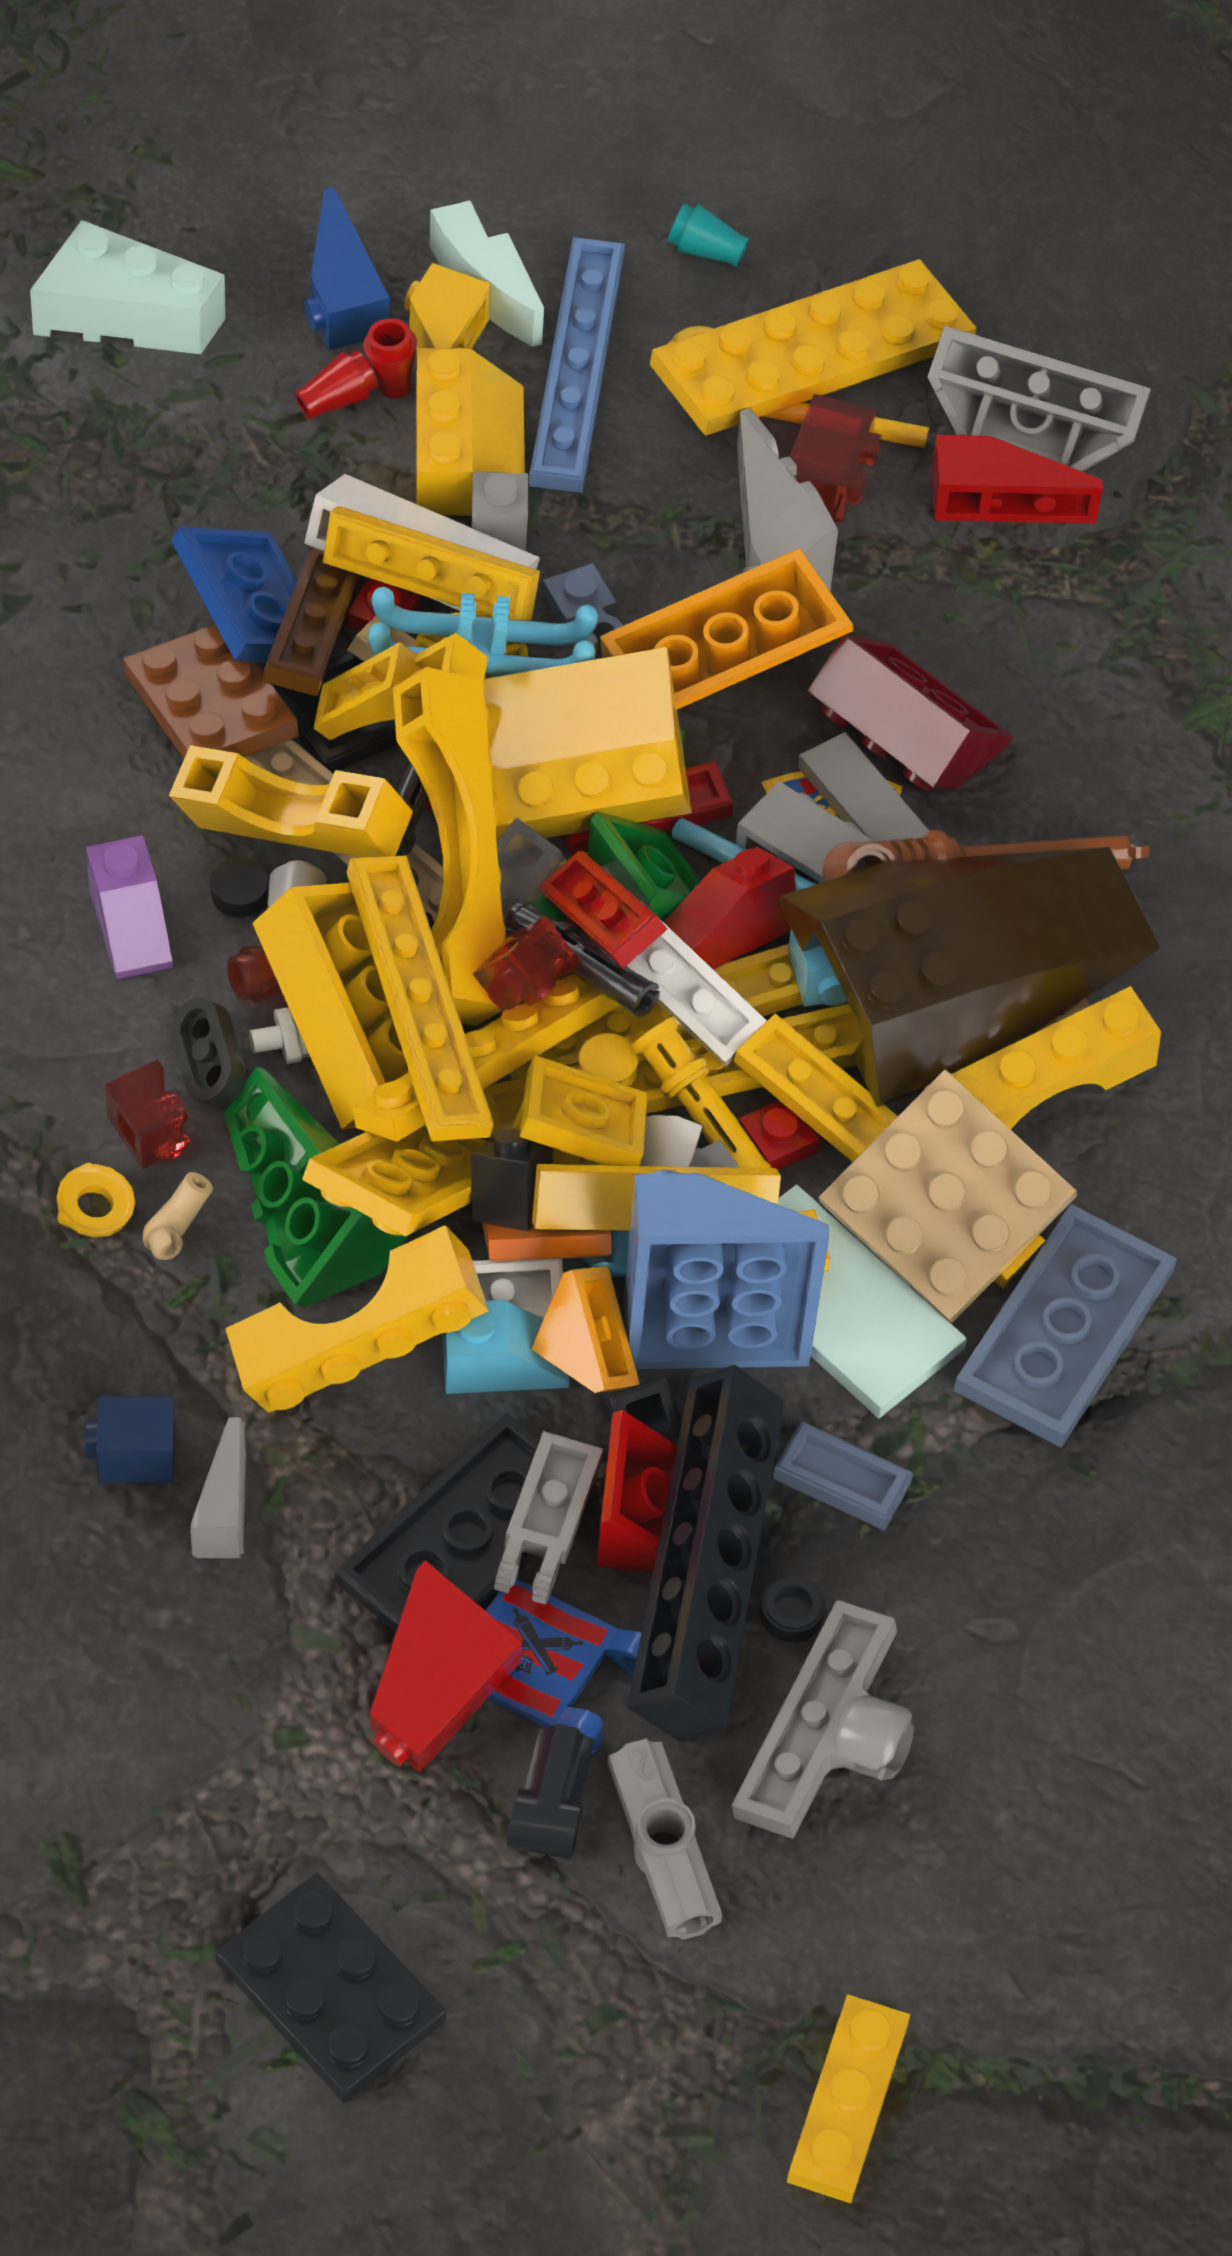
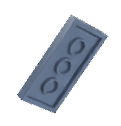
(1065, 1325)

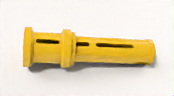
(692, 1072)

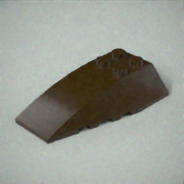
(967, 952)

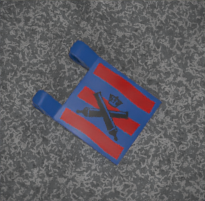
(558, 1659)

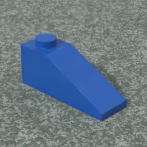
(344, 282)

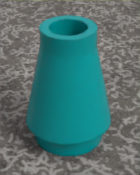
(706, 236)

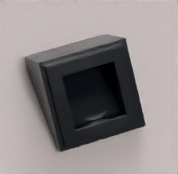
(648, 1403)

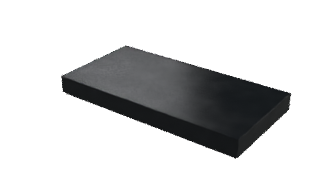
(451, 1524)

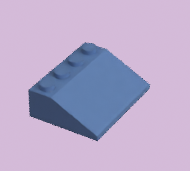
(719, 1276)

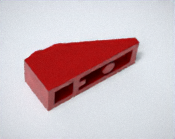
(1005, 483)
(735, 907)

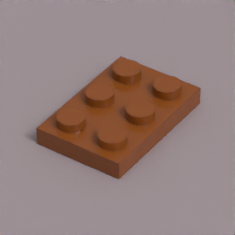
(208, 696)

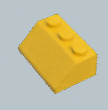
(464, 425)

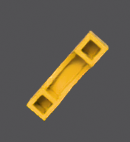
(236, 797)
(1090, 1047)
(425, 1293)

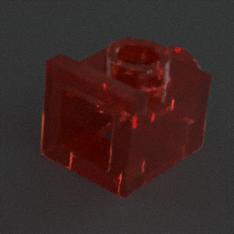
(526, 965)
(147, 1115)

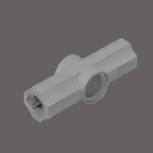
(673, 1870)

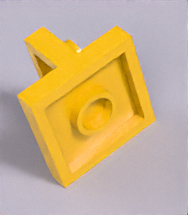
(582, 1116)

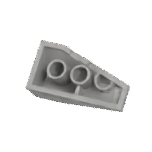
(776, 508)

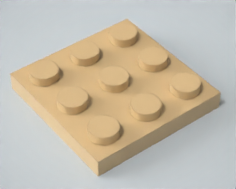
(948, 1196)

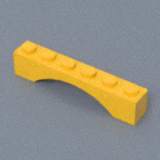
(446, 739)

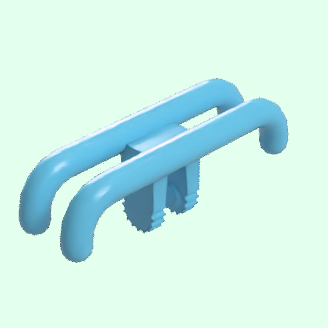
(486, 633)

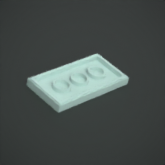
(871, 1323)

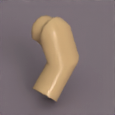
(165, 1228)

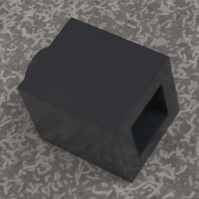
(506, 1179)

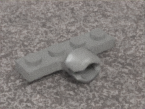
(828, 1724)

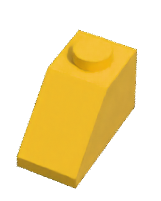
(447, 308)

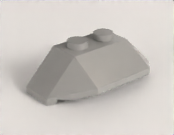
(1034, 400)

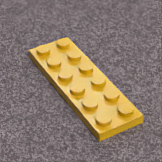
(809, 346)

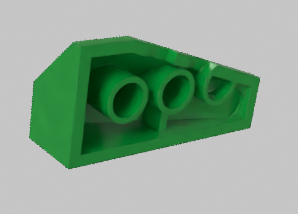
(312, 1242)

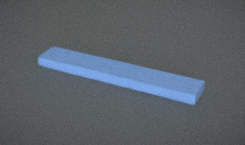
(577, 365)

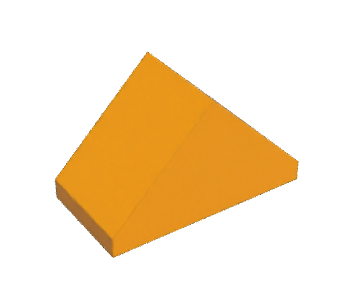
(587, 1333)

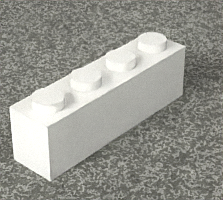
(375, 502)

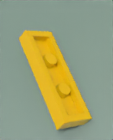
(848, 2098)

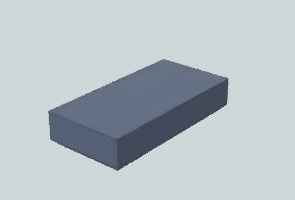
(842, 1475)

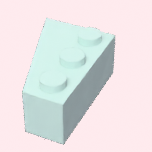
(128, 291)

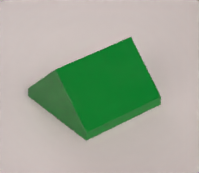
(642, 862)

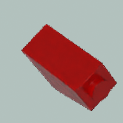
(438, 1670)

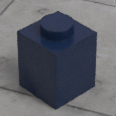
(133, 1439)

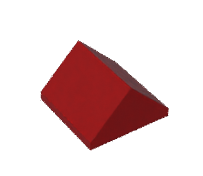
(634, 1494)

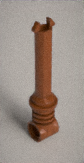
(937, 845)

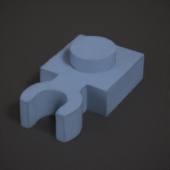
(579, 588)

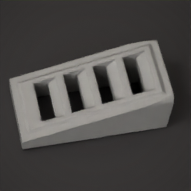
(220, 1513)

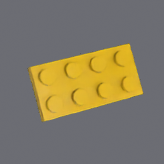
(396, 1182)

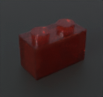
(833, 450)

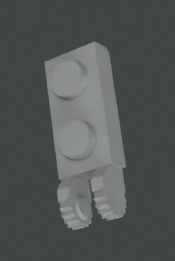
(549, 1510)

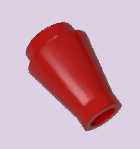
(391, 353)
(337, 385)

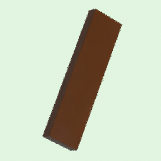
(310, 625)

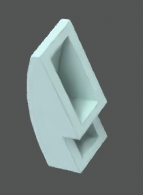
(464, 247)

